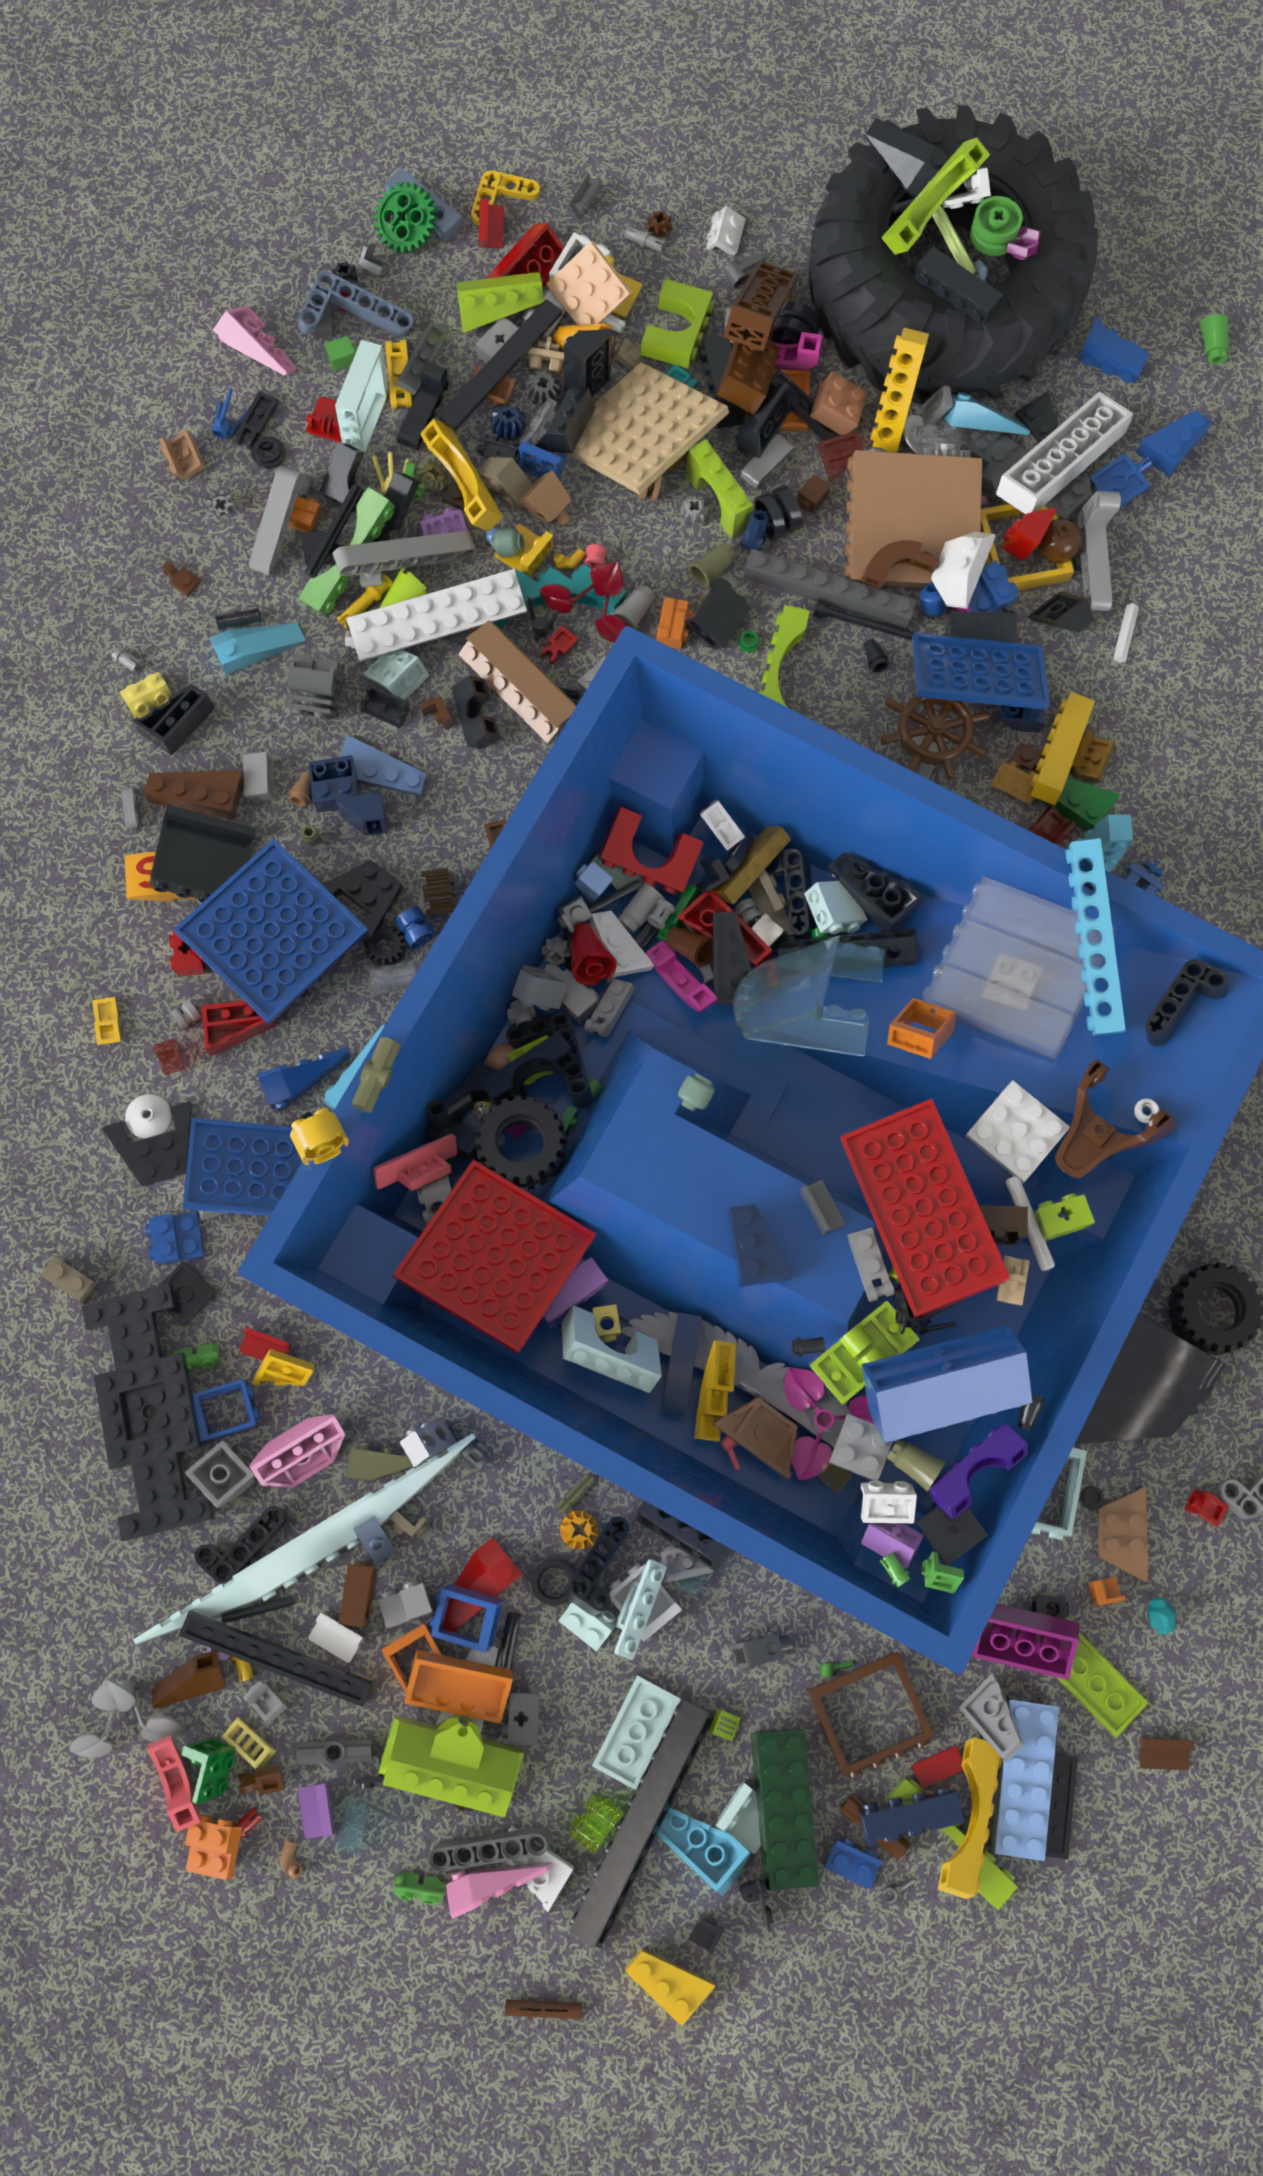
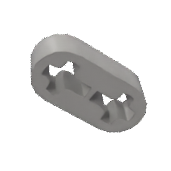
(130, 807)

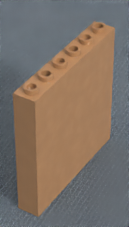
(908, 499)

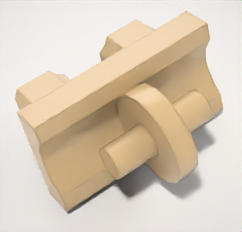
(537, 355)
(1014, 1290)

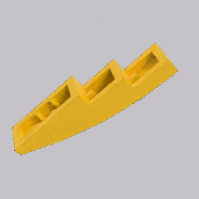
(714, 1391)

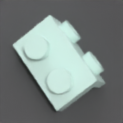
(589, 1628)

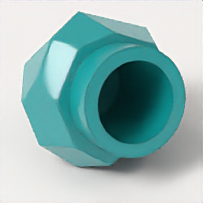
(1161, 1616)

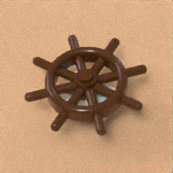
(927, 742)

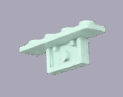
(638, 1608)

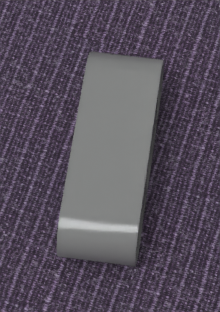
(774, 457)

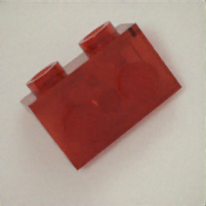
(1052, 826)

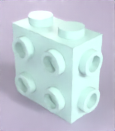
(834, 908)

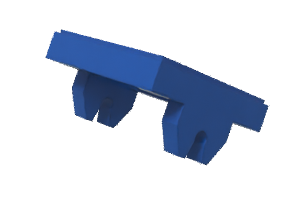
(529, 465)

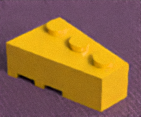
(669, 1984)

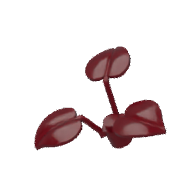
(607, 581)

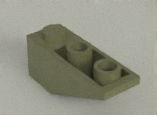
(372, 1466)

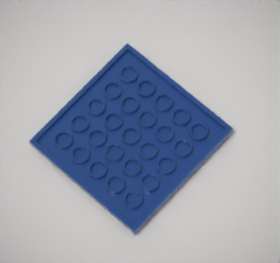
(271, 931)

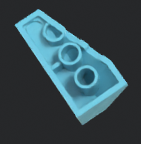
(976, 415)
(250, 645)
(708, 1851)

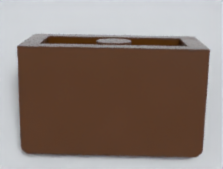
(1165, 1753)

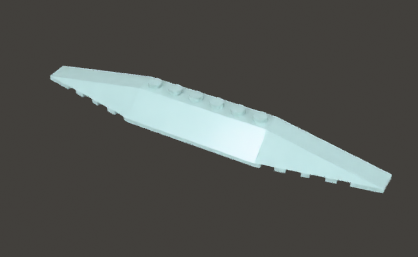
(311, 1547)

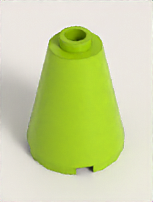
(404, 588)

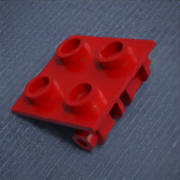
(324, 420)

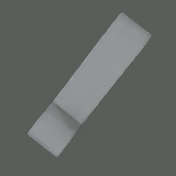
(1241, 1496)

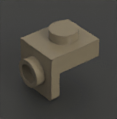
(626, 353)
(403, 1525)

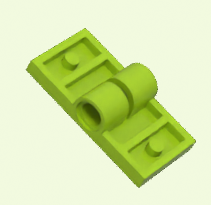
(868, 1341)

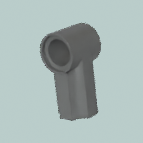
(739, 271)

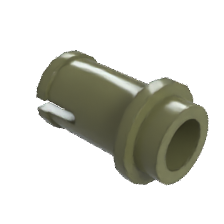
(310, 835)

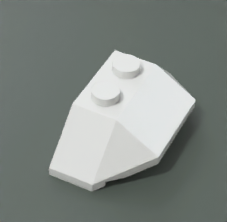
(961, 567)

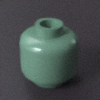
(508, 542)
(696, 1092)

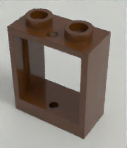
(357, 1594)

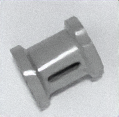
(657, 920)

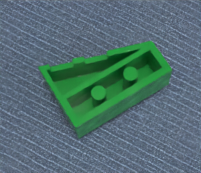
(1084, 803)

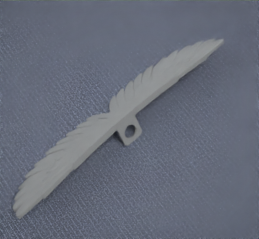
(761, 1383)

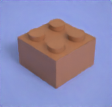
(838, 404)

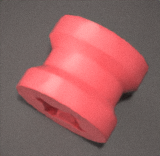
(595, 555)

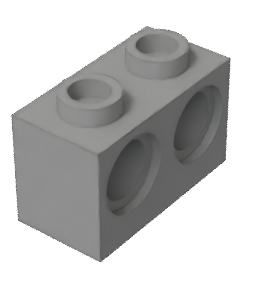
(427, 1441)

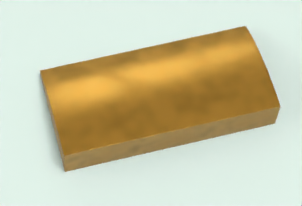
(762, 852)

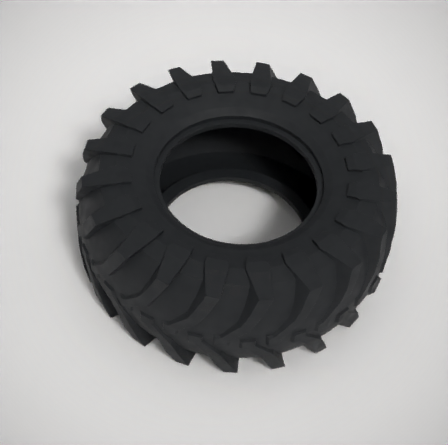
(871, 298)

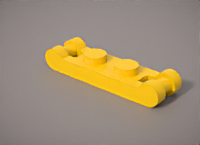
(396, 363)

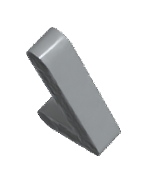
(276, 517)
(1094, 548)

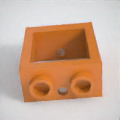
(918, 1040)
(402, 1643)

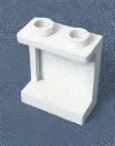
(663, 1607)

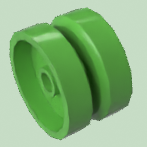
(995, 225)

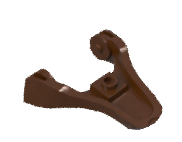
(1093, 1139)

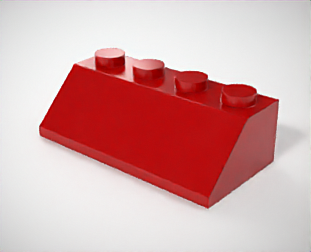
(532, 254)

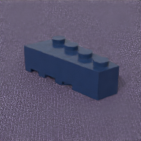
(910, 1815)

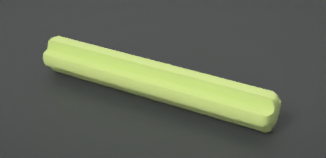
(953, 240)

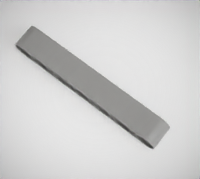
(404, 553)

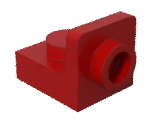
(1206, 1507)

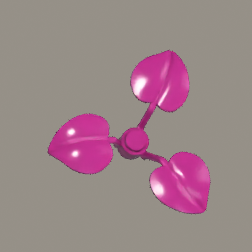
(802, 1390)

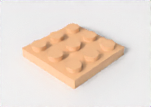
(589, 286)

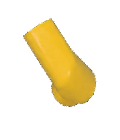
(569, 562)

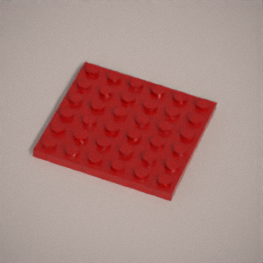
(494, 1256)

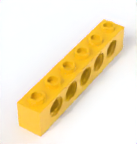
(914, 344)

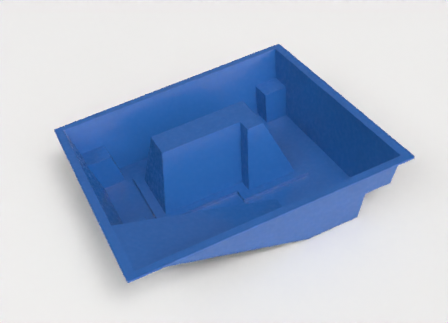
(661, 1177)

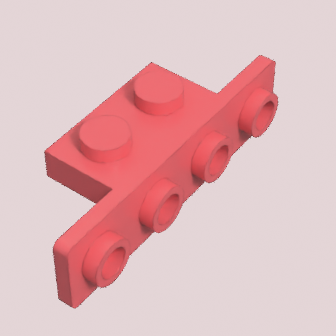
(418, 1165)

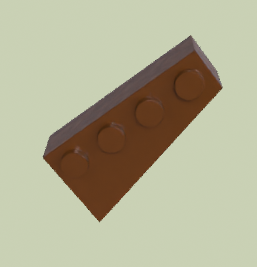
(202, 792)

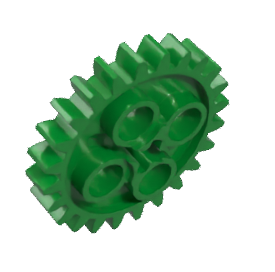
(405, 217)

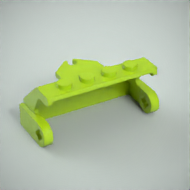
(451, 1763)

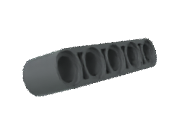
(481, 1856)

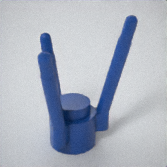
(222, 425)

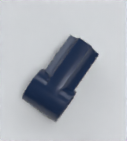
(754, 534)

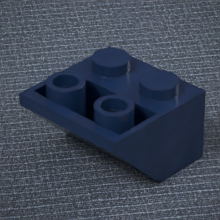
(1023, 718)
(332, 779)
(364, 812)

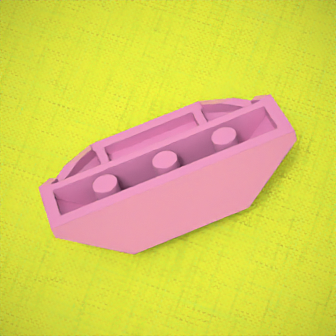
(299, 1452)

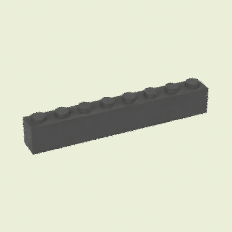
(829, 588)

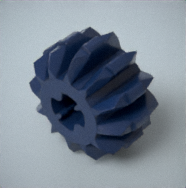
(508, 422)

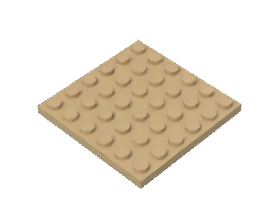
(645, 427)

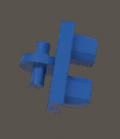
(1135, 873)

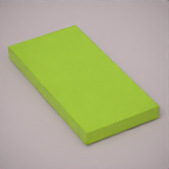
(1102, 1689)

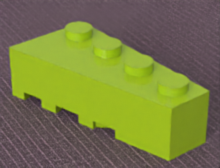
(496, 298)

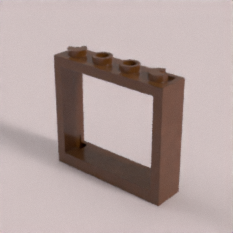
(897, 1749)

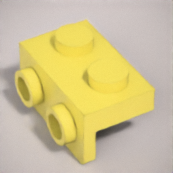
(146, 694)

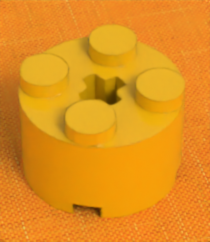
(318, 1137)

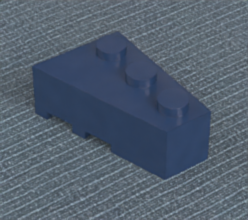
(754, 1249)

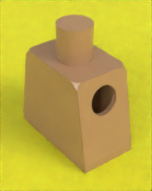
(547, 499)

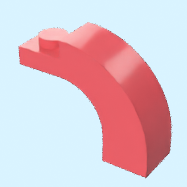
(176, 1783)

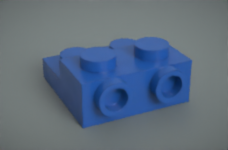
(993, 590)
(174, 1238)

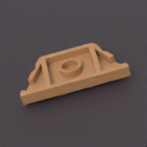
(762, 1433)
(1124, 1534)

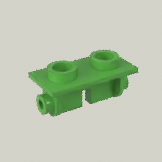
(206, 1356)
(409, 1888)

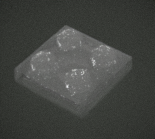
(535, 428)

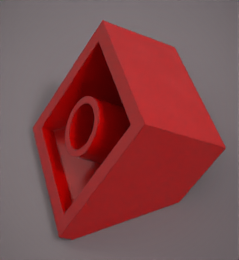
(1027, 533)

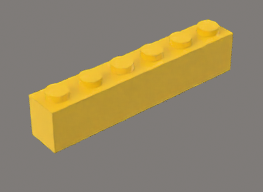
(1062, 749)

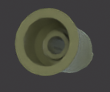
(711, 564)
(916, 1463)

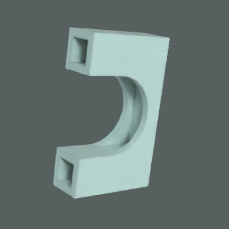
(582, 1346)

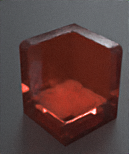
(169, 1056)

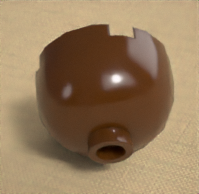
(1060, 541)

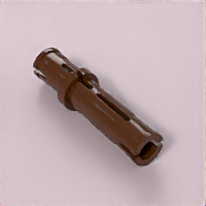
(573, 2009)

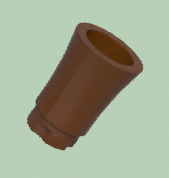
(691, 945)

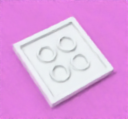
(1017, 1131)

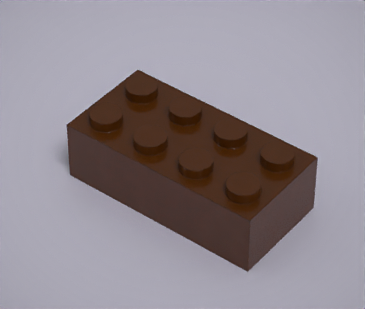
(748, 375)

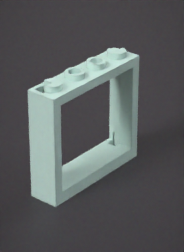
(368, 375)
(1072, 1492)

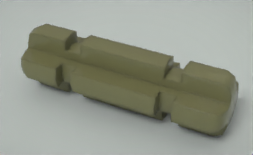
(576, 1493)

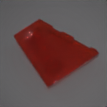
(836, 452)

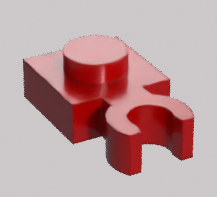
(560, 642)

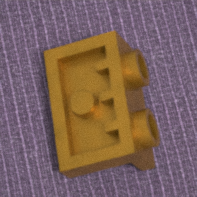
(1014, 781)

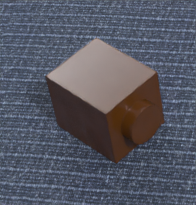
(813, 494)

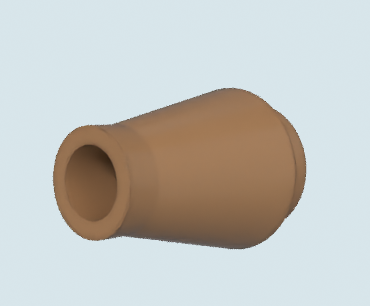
(301, 791)

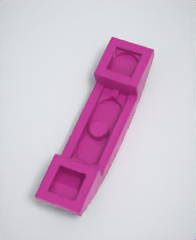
(679, 978)

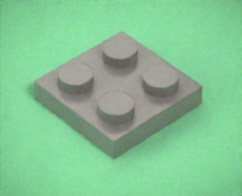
(860, 1448)

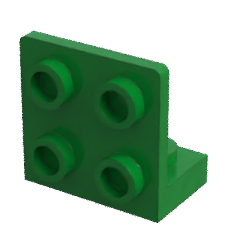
(215, 1761)

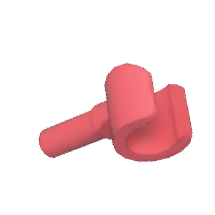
(728, 1445)

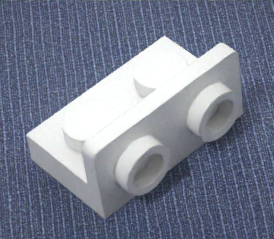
(888, 1502)

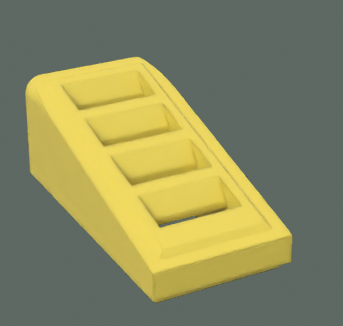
(265, 1756)

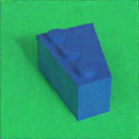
(1113, 354)
(1174, 442)

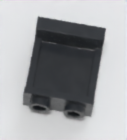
(718, 614)

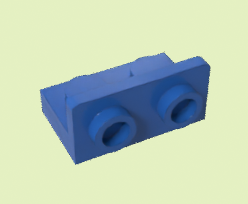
(852, 1863)

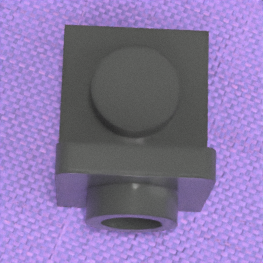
(573, 913)

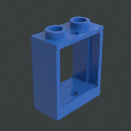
(253, 1412)
(490, 1623)

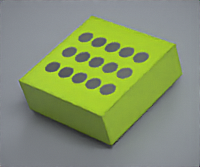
(724, 1725)

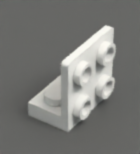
(977, 187)

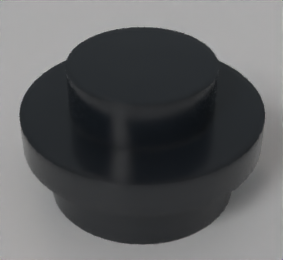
(1091, 1497)

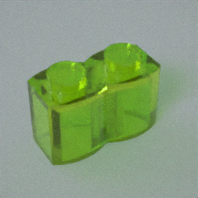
(595, 1823)

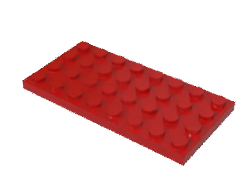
(924, 1209)

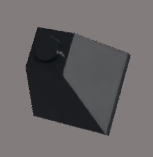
(1064, 612)

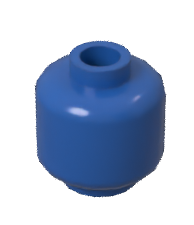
(931, 601)

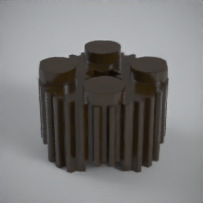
(438, 891)

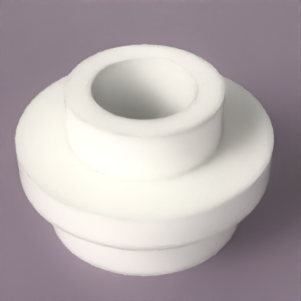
(1145, 1103)

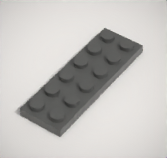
(1001, 450)

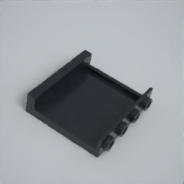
(198, 853)

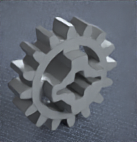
(943, 449)

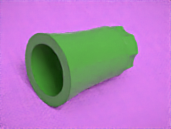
(1215, 336)

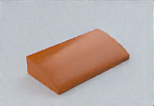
(458, 1686)

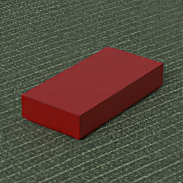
(937, 1767)

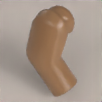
(288, 1861)

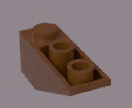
(194, 1678)

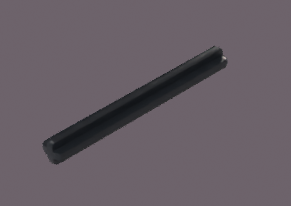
(334, 531)

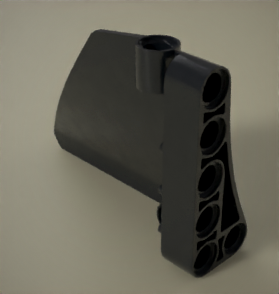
(1150, 1386)

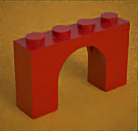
(618, 852)

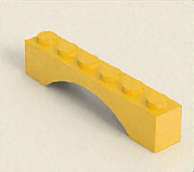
(477, 500)
(961, 1871)

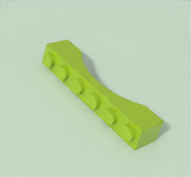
(949, 177)
(791, 631)
(995, 1884)

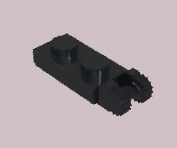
(256, 418)

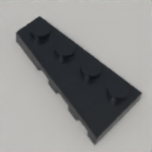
(730, 956)

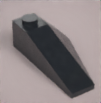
(908, 156)
(880, 896)

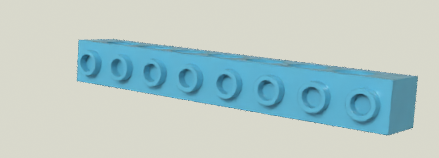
(1092, 852)

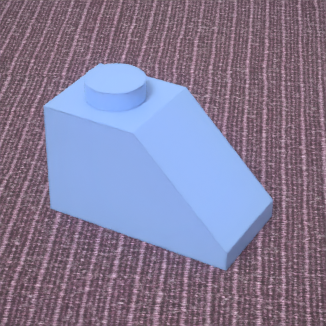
(592, 881)

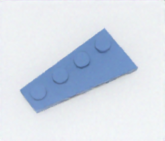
(383, 770)

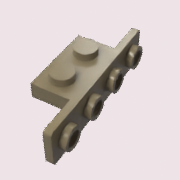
(768, 901)

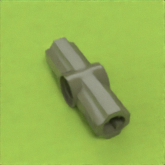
(376, 1075)

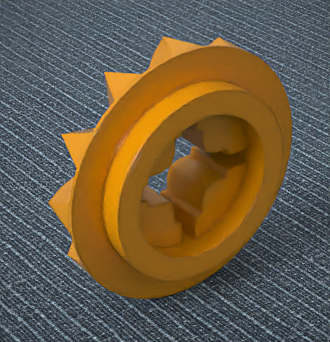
(590, 1529)

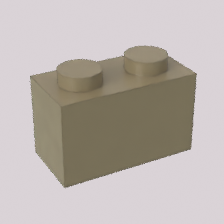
(69, 1280)

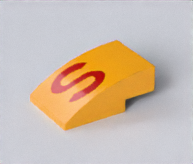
(137, 873)

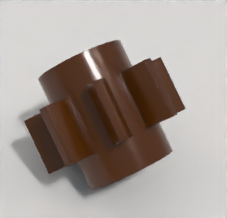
(659, 223)

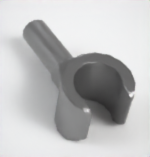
(897, 1889)

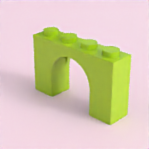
(679, 346)
(707, 468)

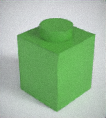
(340, 353)

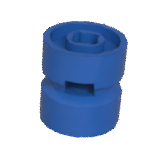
(415, 928)

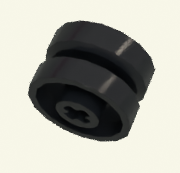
(793, 320)
(782, 510)

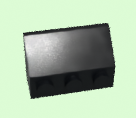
(569, 421)
(762, 427)
(983, 625)

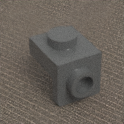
(374, 266)

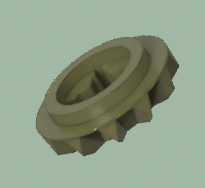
(427, 472)

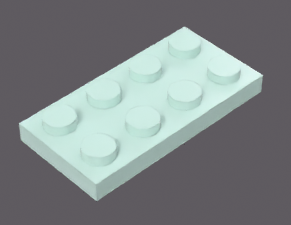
(636, 1732)

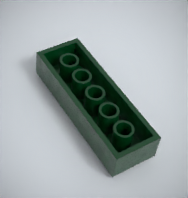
(784, 1809)

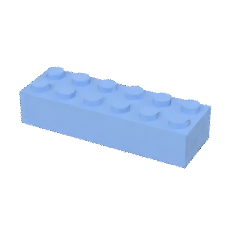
(1026, 1784)

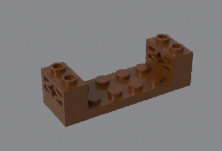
(759, 305)

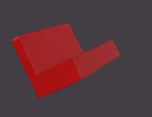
(490, 225)
(258, 1344)

